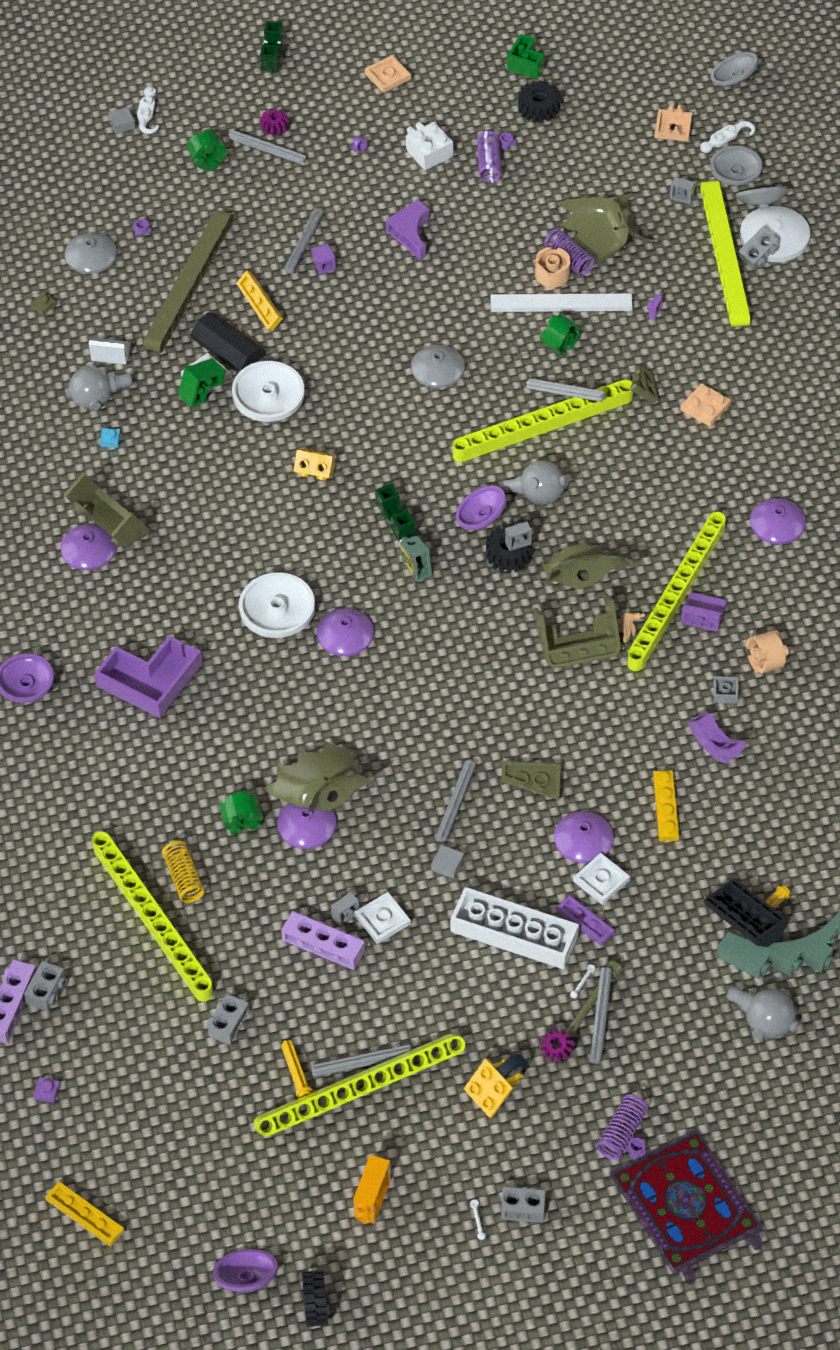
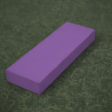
(588, 921)

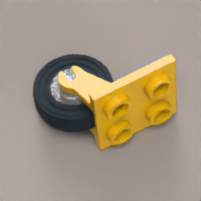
(495, 1081)

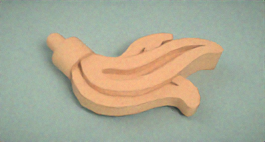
(627, 626)

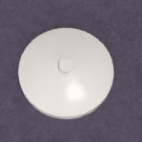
(784, 224)
(268, 391)
(276, 605)

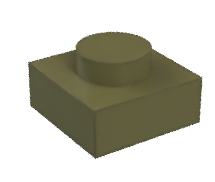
(43, 304)

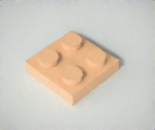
(387, 74)
(705, 404)

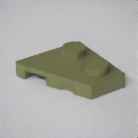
(644, 384)

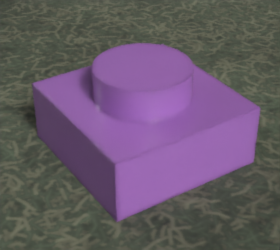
(654, 306)
(46, 1090)

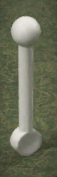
(590, 969)
(474, 1205)

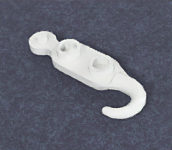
(146, 110)
(725, 135)

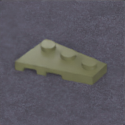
(534, 777)

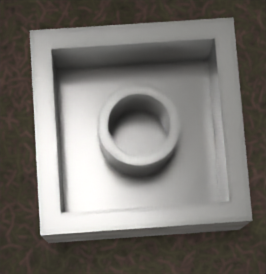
(121, 120)
(682, 190)
(518, 536)
(725, 689)
(447, 861)
(344, 909)

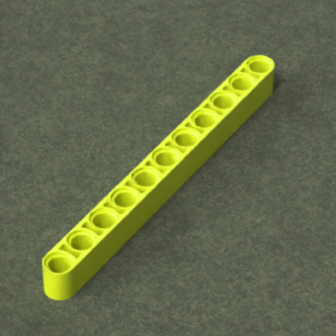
(725, 254)
(539, 422)
(676, 591)
(153, 923)
(349, 1084)

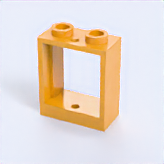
(372, 1189)

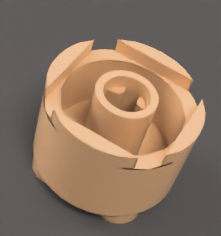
(552, 267)
(767, 652)

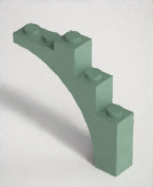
(786, 957)

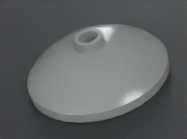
(734, 69)
(736, 165)
(763, 196)
(91, 253)
(438, 366)

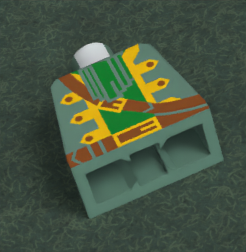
(412, 550)

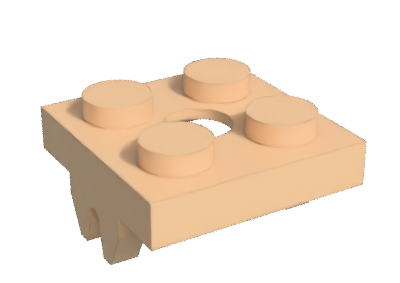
(673, 116)

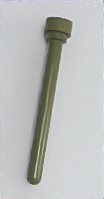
(616, 971)

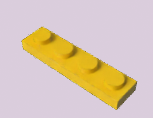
(259, 300)
(665, 805)
(84, 1214)

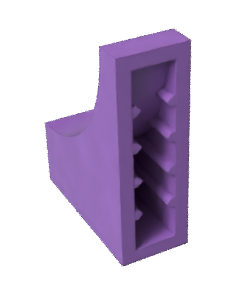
(406, 225)

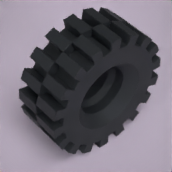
(539, 110)
(504, 558)
(314, 1298)

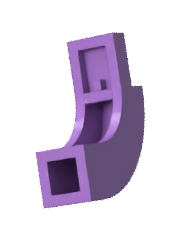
(713, 739)

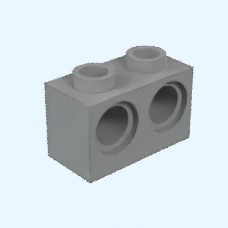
(755, 245)
(41, 985)
(232, 1020)
(522, 1209)

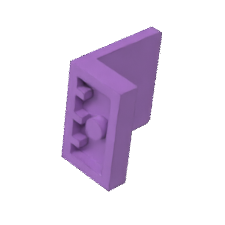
(703, 611)

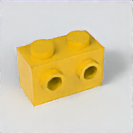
(314, 463)

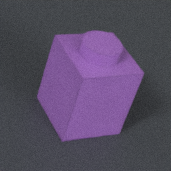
(323, 258)

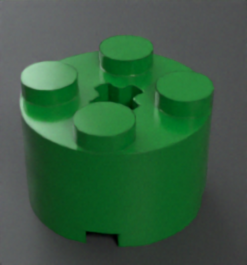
(206, 149)
(560, 334)
(241, 812)

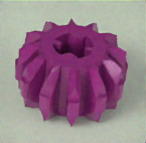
(274, 122)
(565, 1043)

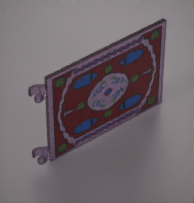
(686, 1203)

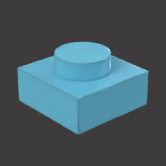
(110, 437)

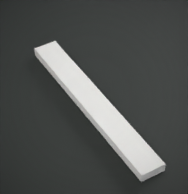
(560, 302)

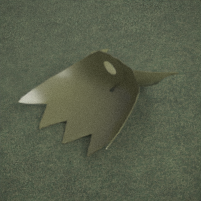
(596, 222)
(565, 565)
(305, 782)

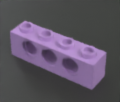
(311, 941)
(15, 973)

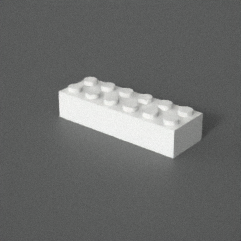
(514, 928)

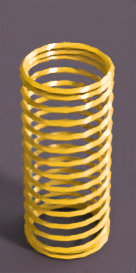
(177, 856)

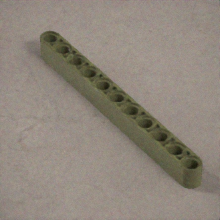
(188, 281)

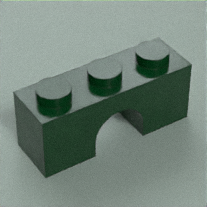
(272, 46)
(398, 520)

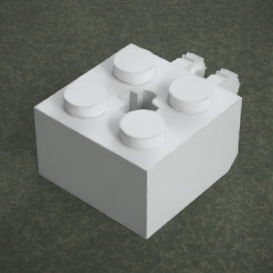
(428, 145)

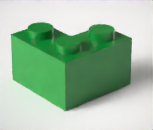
(524, 58)
(197, 381)

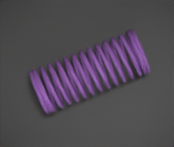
(489, 157)
(556, 243)
(609, 1144)

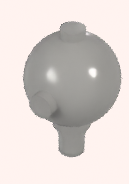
(93, 387)
(540, 483)
(767, 1012)

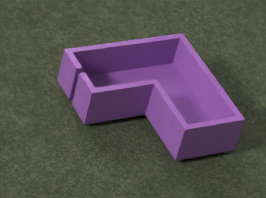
(151, 683)

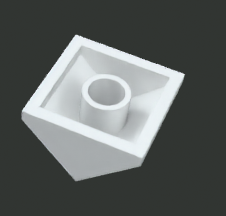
(109, 350)

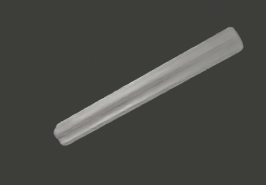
(267, 147)
(303, 240)
(566, 390)
(455, 801)
(600, 1015)
(358, 1061)

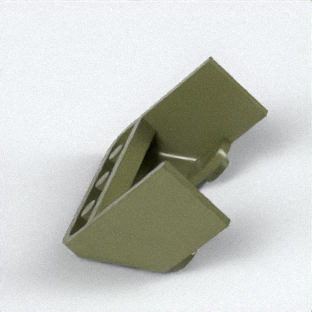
(105, 512)
(582, 646)

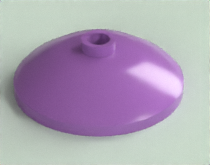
(481, 508)
(777, 527)
(88, 553)
(345, 639)
(22, 671)
(305, 831)
(583, 845)
(245, 1270)

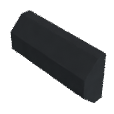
(226, 342)
(747, 913)

